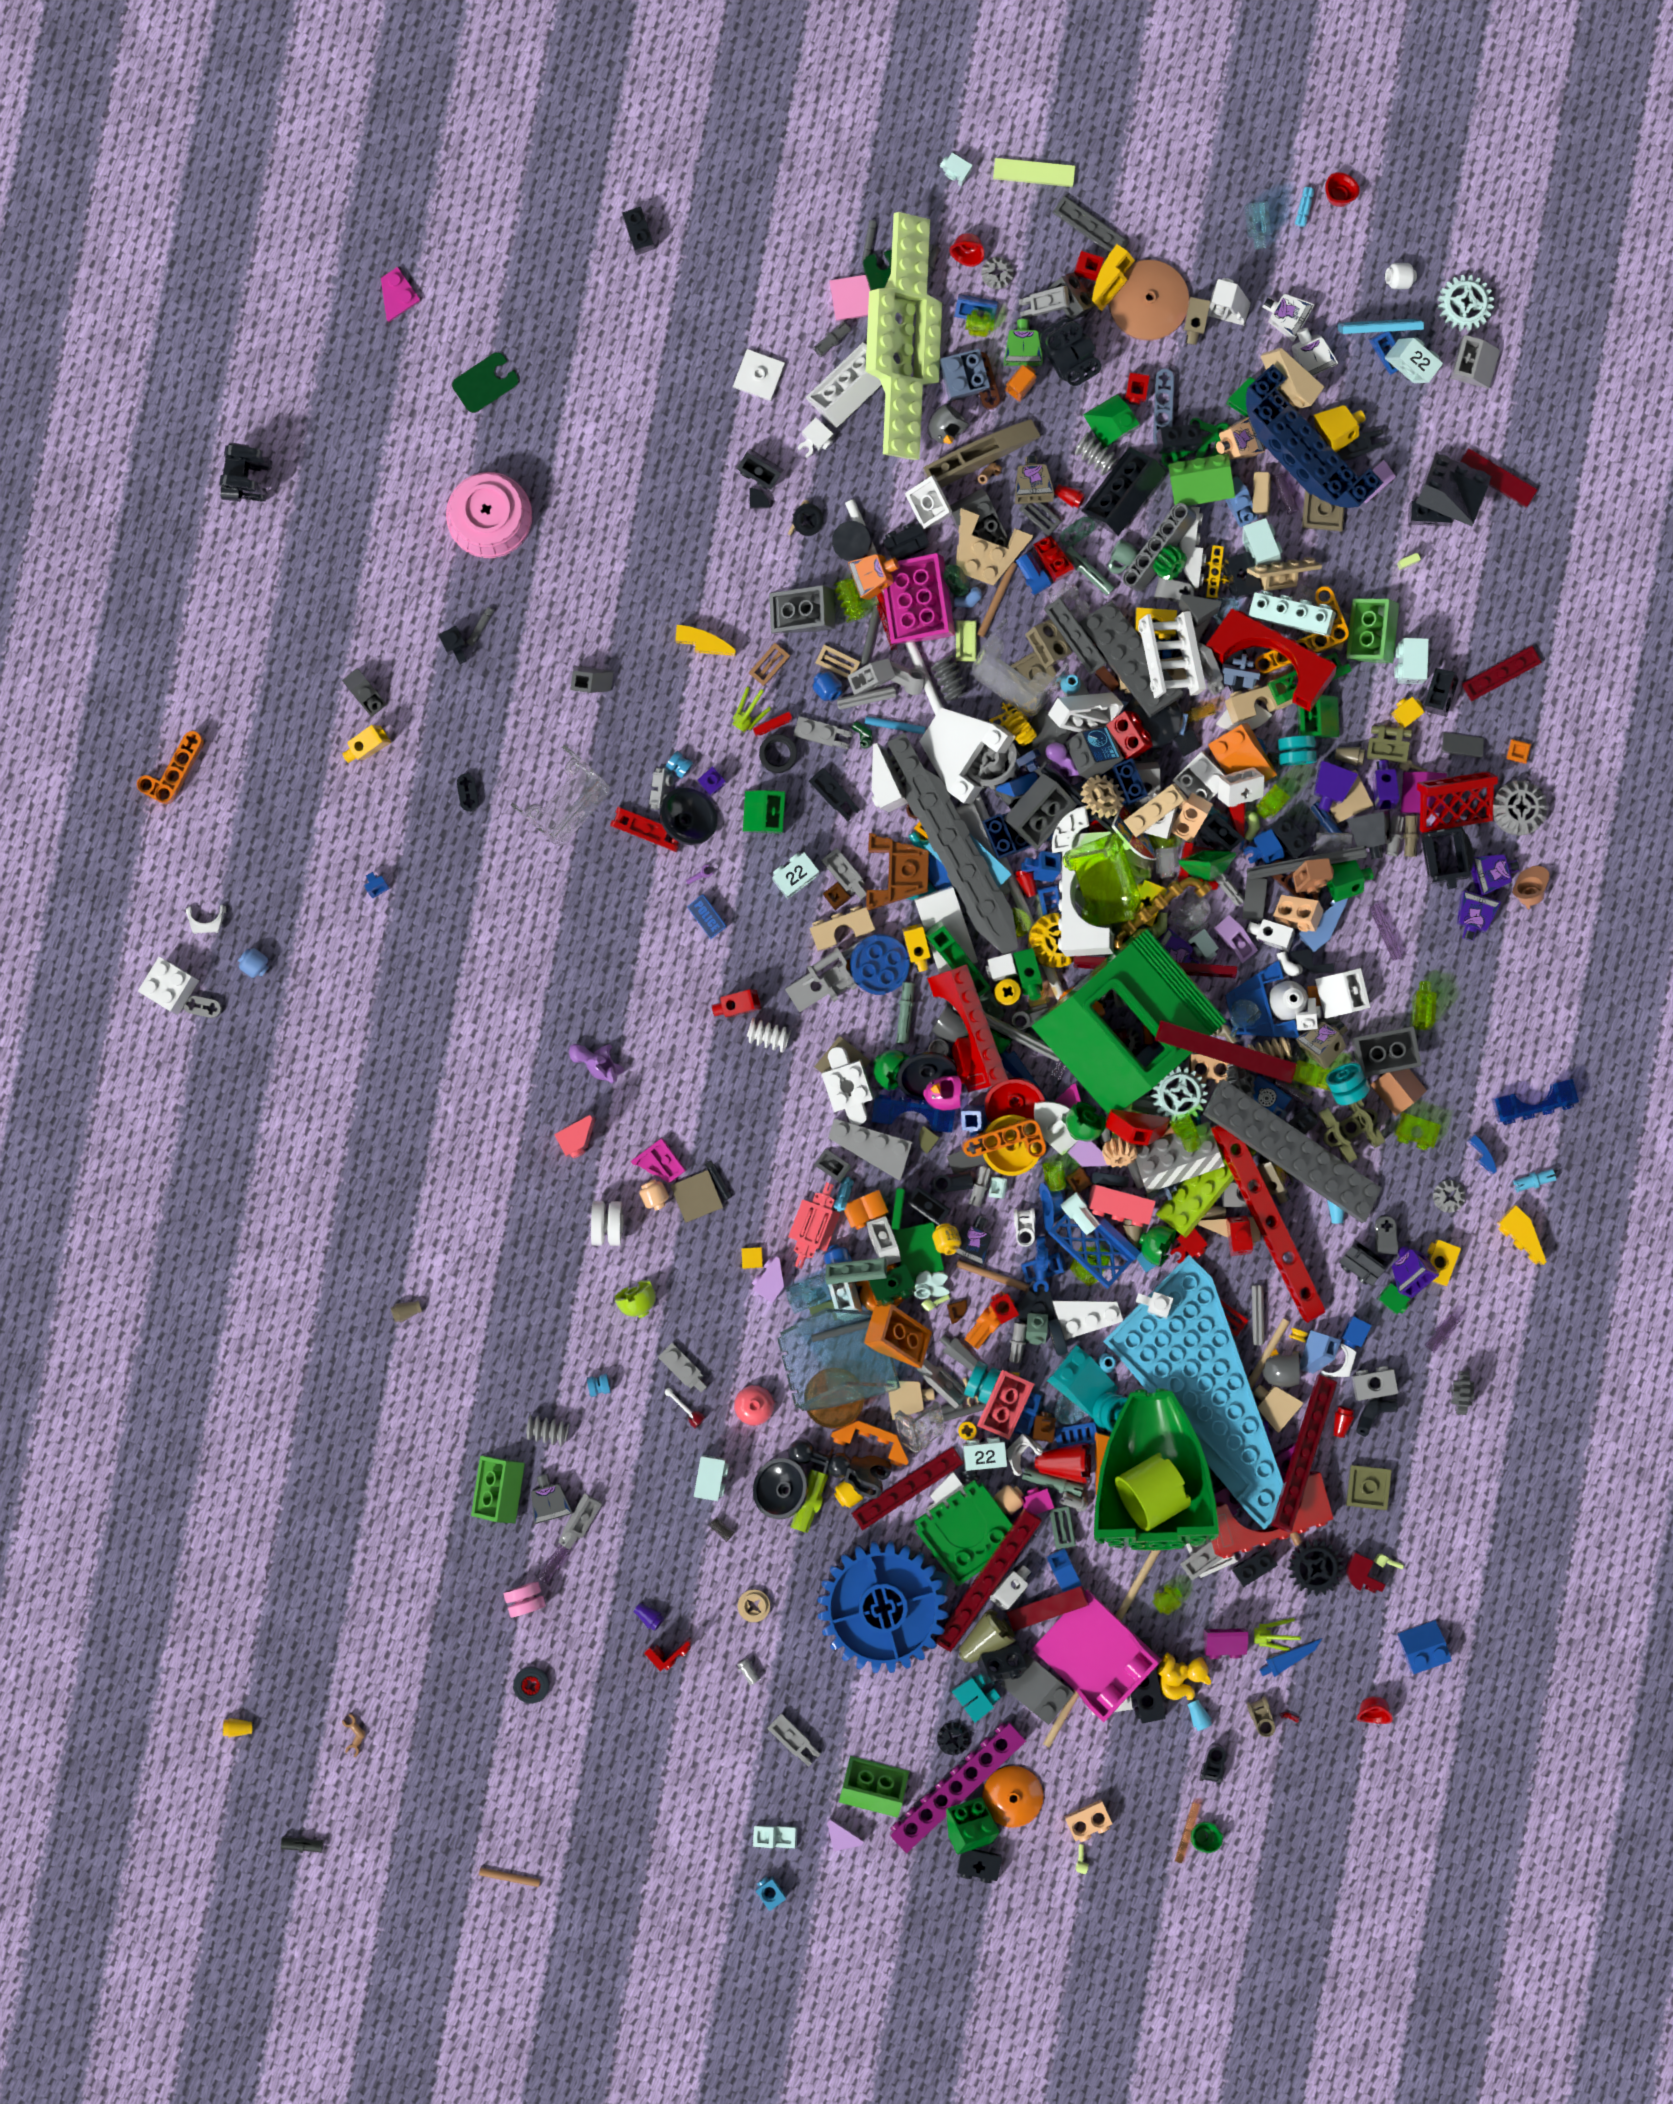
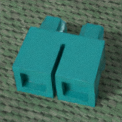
(982, 1703)

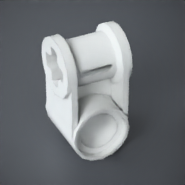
(1024, 1225)

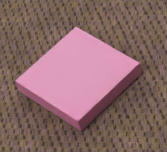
(850, 297)

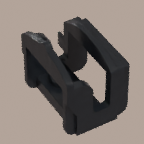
(1464, 856)

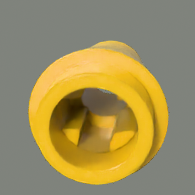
(236, 1727)

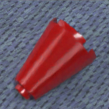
(1066, 1462)

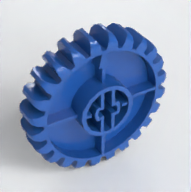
(883, 1642)

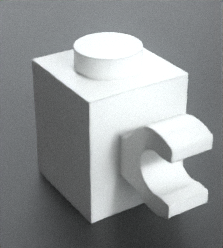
(817, 436)
(1001, 968)
(1158, 1304)

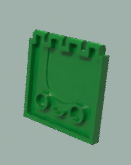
(964, 1531)

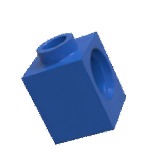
(1355, 1332)

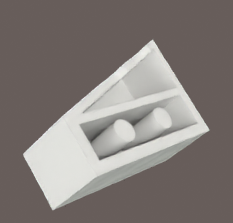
(1229, 302)
(1085, 711)
(1085, 1316)

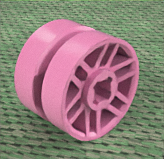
(524, 1599)

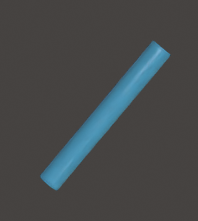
(895, 725)

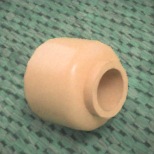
(654, 1194)
(1009, 1499)

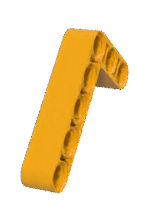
(1309, 641)

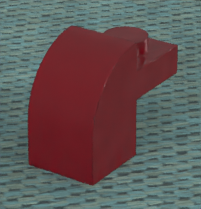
(1357, 1573)

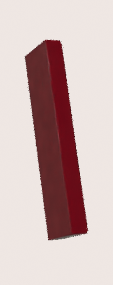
(1501, 479)
(1501, 673)
(1047, 1608)

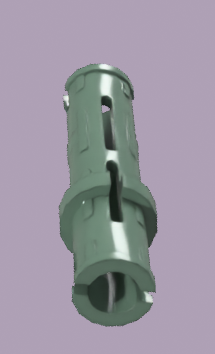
(1106, 587)
(906, 1004)
(1053, 1482)

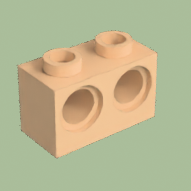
(1192, 818)
(1298, 911)
(1210, 1064)
(1086, 1815)

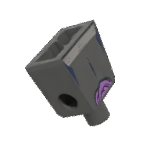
(549, 1501)

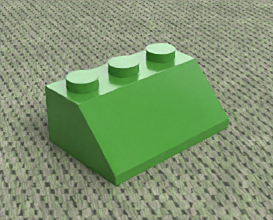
(1202, 480)
(1372, 630)
(497, 1489)
(874, 1786)

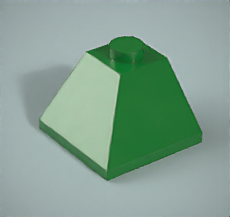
(1111, 421)
(1207, 864)

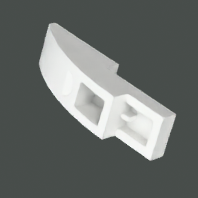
(1194, 555)

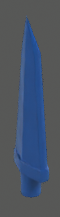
(1016, 1068)
(1283, 1661)

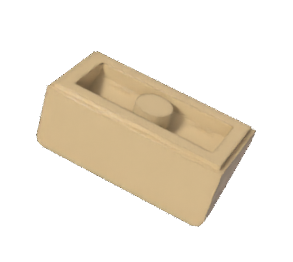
(1261, 493)

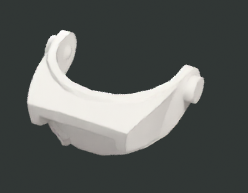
(213, 926)
(1346, 1370)
(1017, 1448)

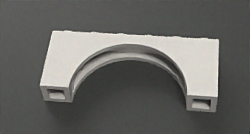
(1078, 936)

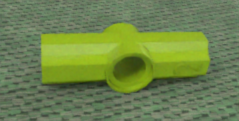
(803, 1518)

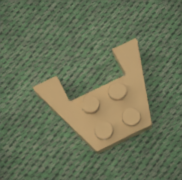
(983, 558)

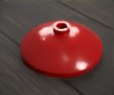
(1000, 1101)

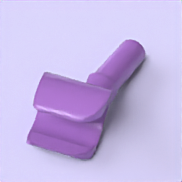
(699, 875)

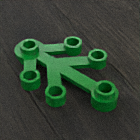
(1214, 436)

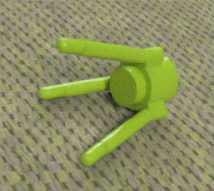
(742, 720)
(1263, 1636)

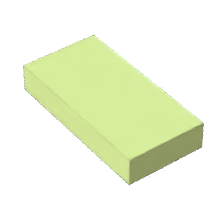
(965, 640)

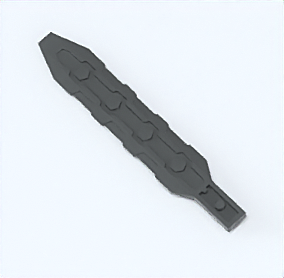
(956, 849)

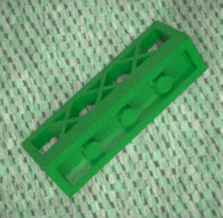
(1288, 695)

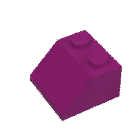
(1411, 797)
(1225, 1642)

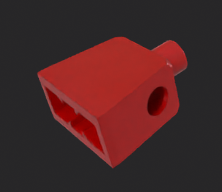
(745, 1002)
(1239, 1235)

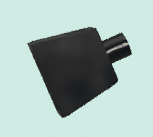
(1372, 832)

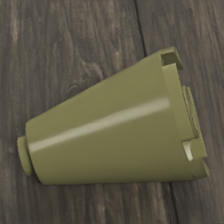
(987, 1636)

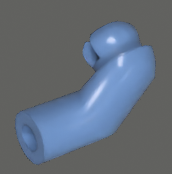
(970, 600)

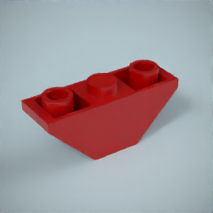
(1053, 559)
(1136, 1127)

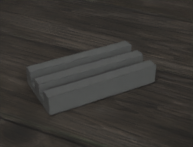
(1052, 526)

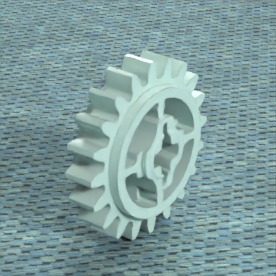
(1458, 303)
(1177, 1102)

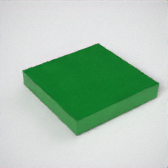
(897, 1211)

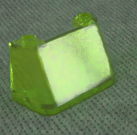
(1104, 880)

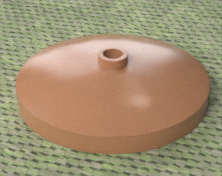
(1153, 318)

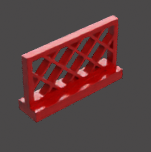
(1460, 785)

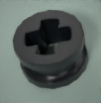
(969, 1475)

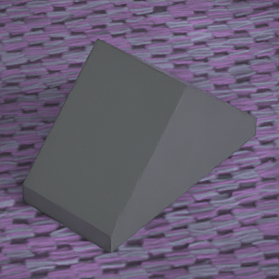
(1200, 608)
(832, 1165)

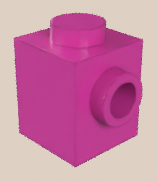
(1038, 1500)

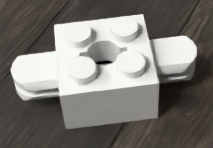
(847, 1085)

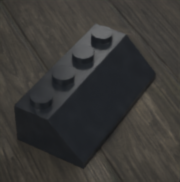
(1124, 491)

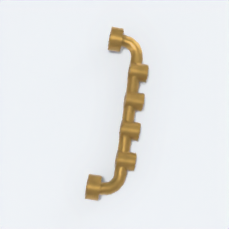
(1160, 901)

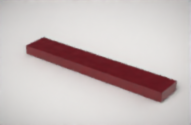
(907, 1488)

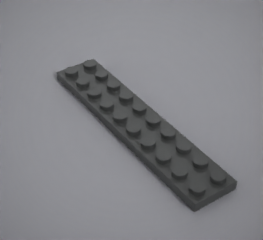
(1292, 1151)

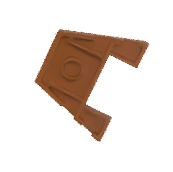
(907, 871)

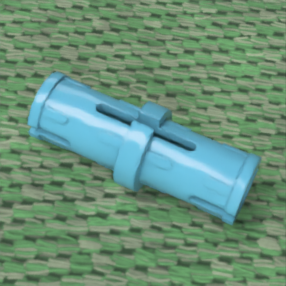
(1534, 1180)

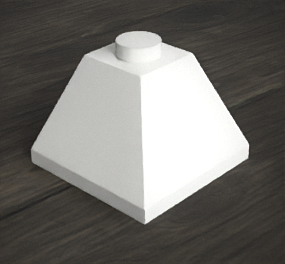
(929, 503)

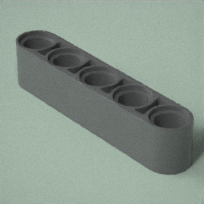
(1160, 537)

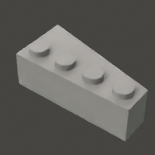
(877, 1148)

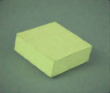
(1408, 561)

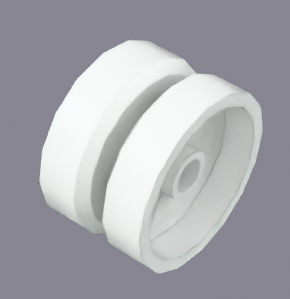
(607, 1223)

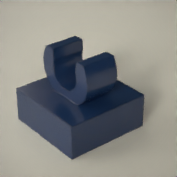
(1029, 760)

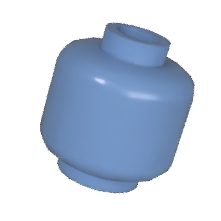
(253, 963)

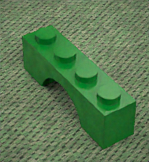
(954, 954)

